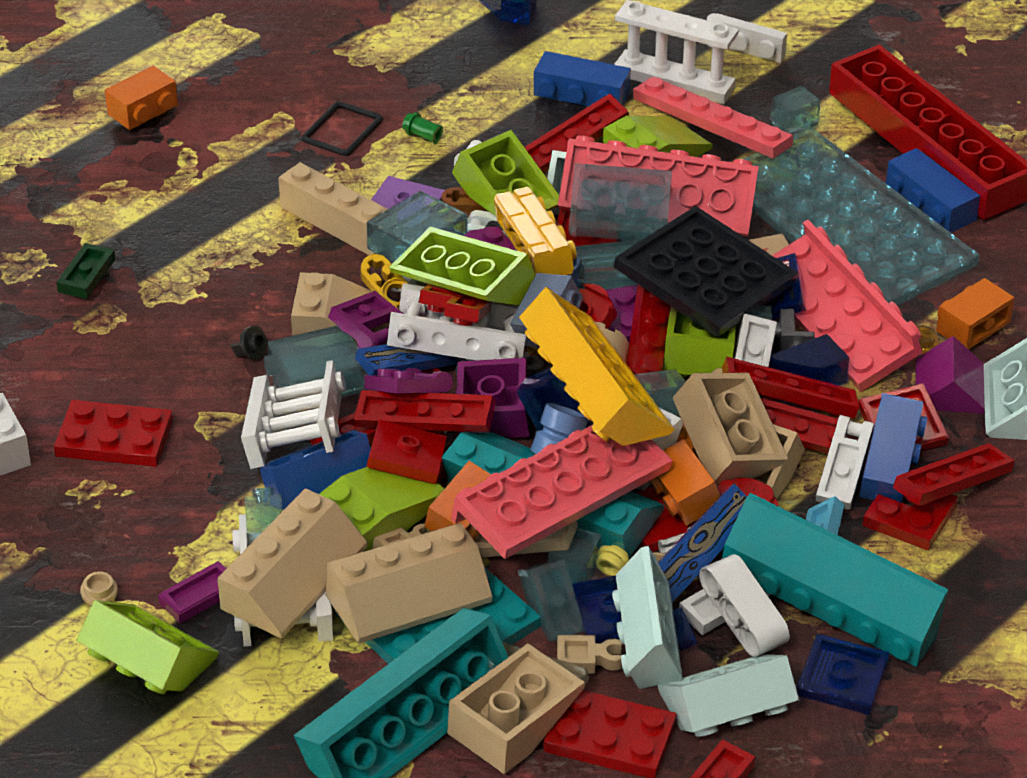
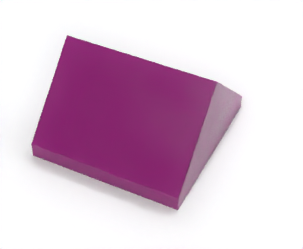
(952, 377)

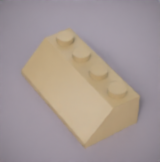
(288, 563)
(407, 583)

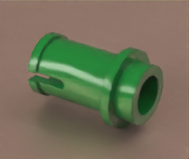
(421, 127)

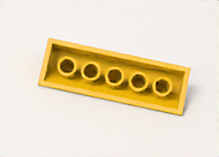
(593, 371)

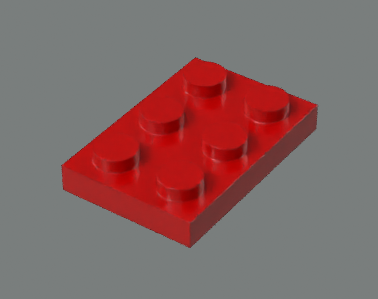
(113, 433)
(612, 734)

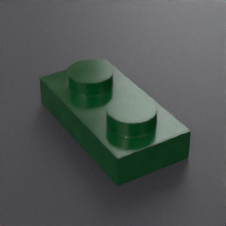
(85, 271)

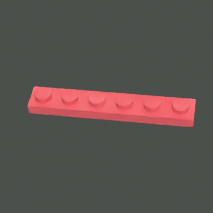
(713, 117)

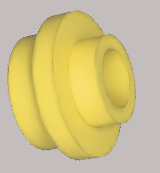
(611, 559)

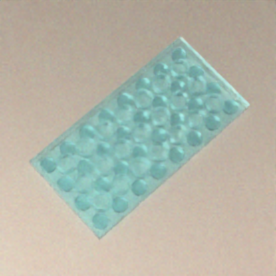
(860, 213)

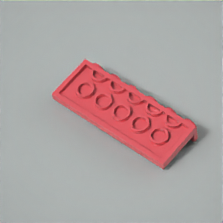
(713, 185)
(850, 310)
(556, 488)

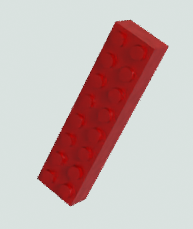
(919, 116)

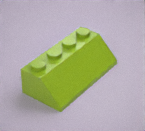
(467, 266)

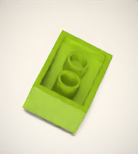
(656, 131)
(501, 167)
(693, 348)
(381, 501)

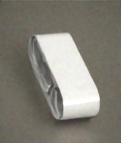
(744, 605)

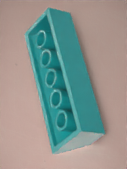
(620, 522)
(837, 580)
(404, 703)

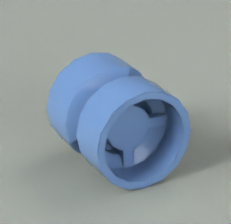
(558, 425)

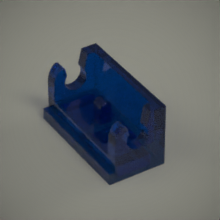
(543, 389)

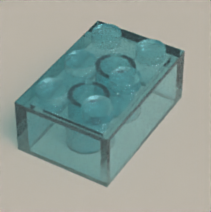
(618, 201)

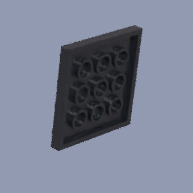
(705, 270)

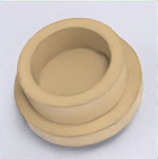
(98, 587)

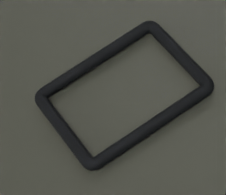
(305, 137)

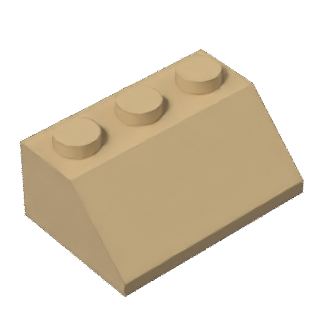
(729, 425)

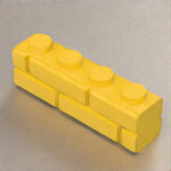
(535, 231)

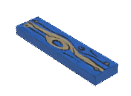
(399, 358)
(701, 541)

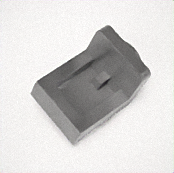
(786, 333)

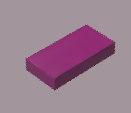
(193, 593)

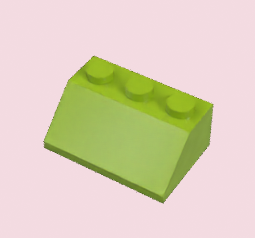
(144, 646)

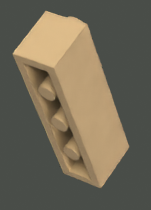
(328, 205)

